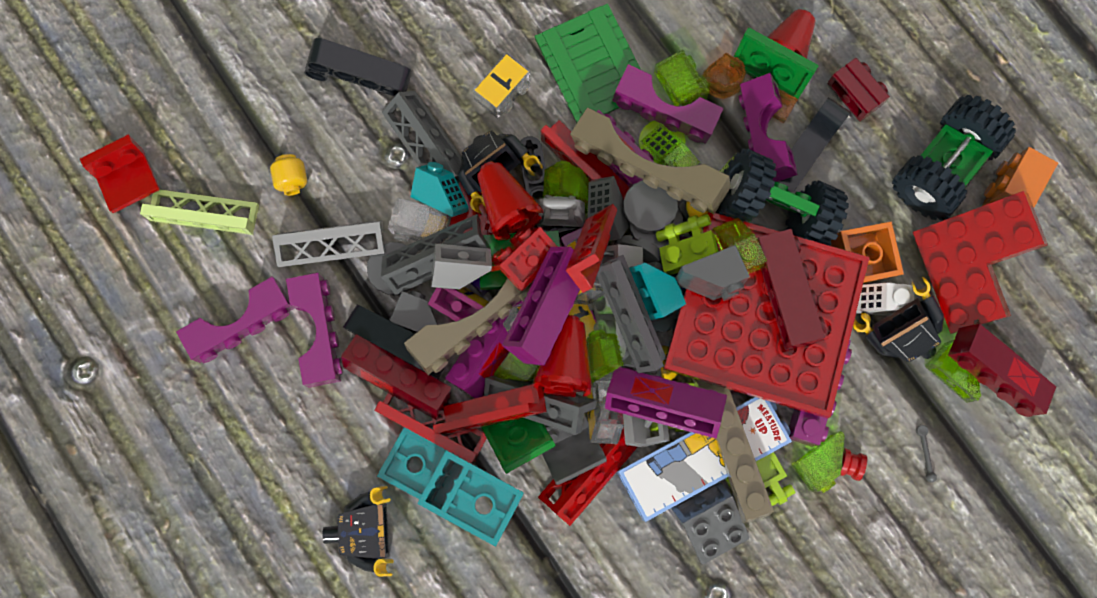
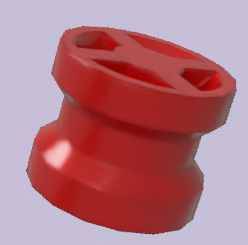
(853, 464)

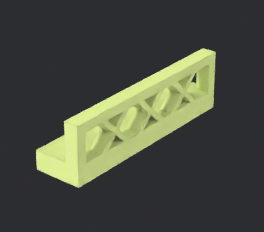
(201, 217)

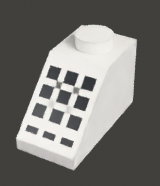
(884, 298)

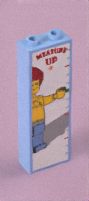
(696, 462)

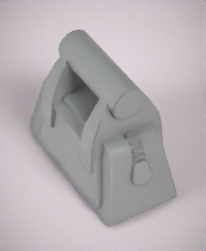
(561, 211)

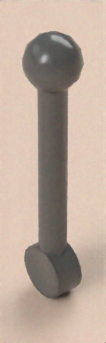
(922, 431)

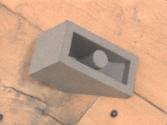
(459, 265)

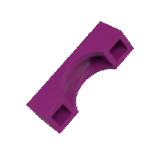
(637, 94)
(761, 101)
(266, 304)
(320, 362)

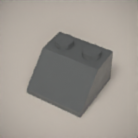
(715, 275)

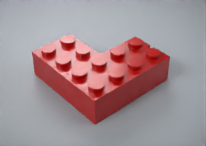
(962, 252)

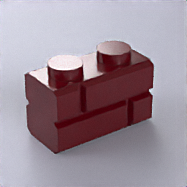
(858, 89)

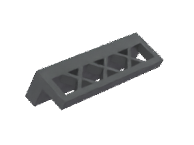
(428, 132)
(416, 269)
(631, 315)
(561, 413)

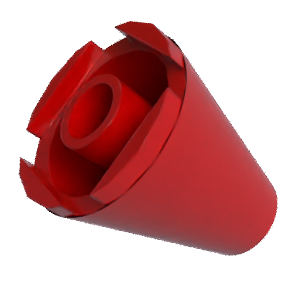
(795, 32)
(506, 201)
(568, 364)

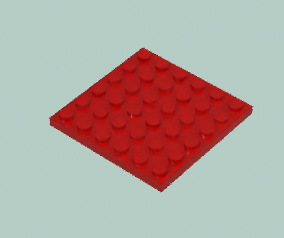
(740, 343)

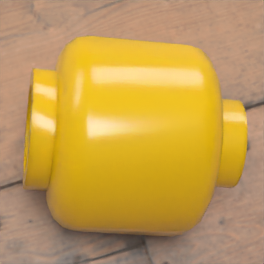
(288, 174)

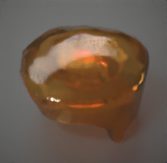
(725, 76)

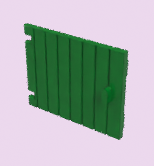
(587, 59)

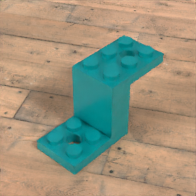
(451, 486)

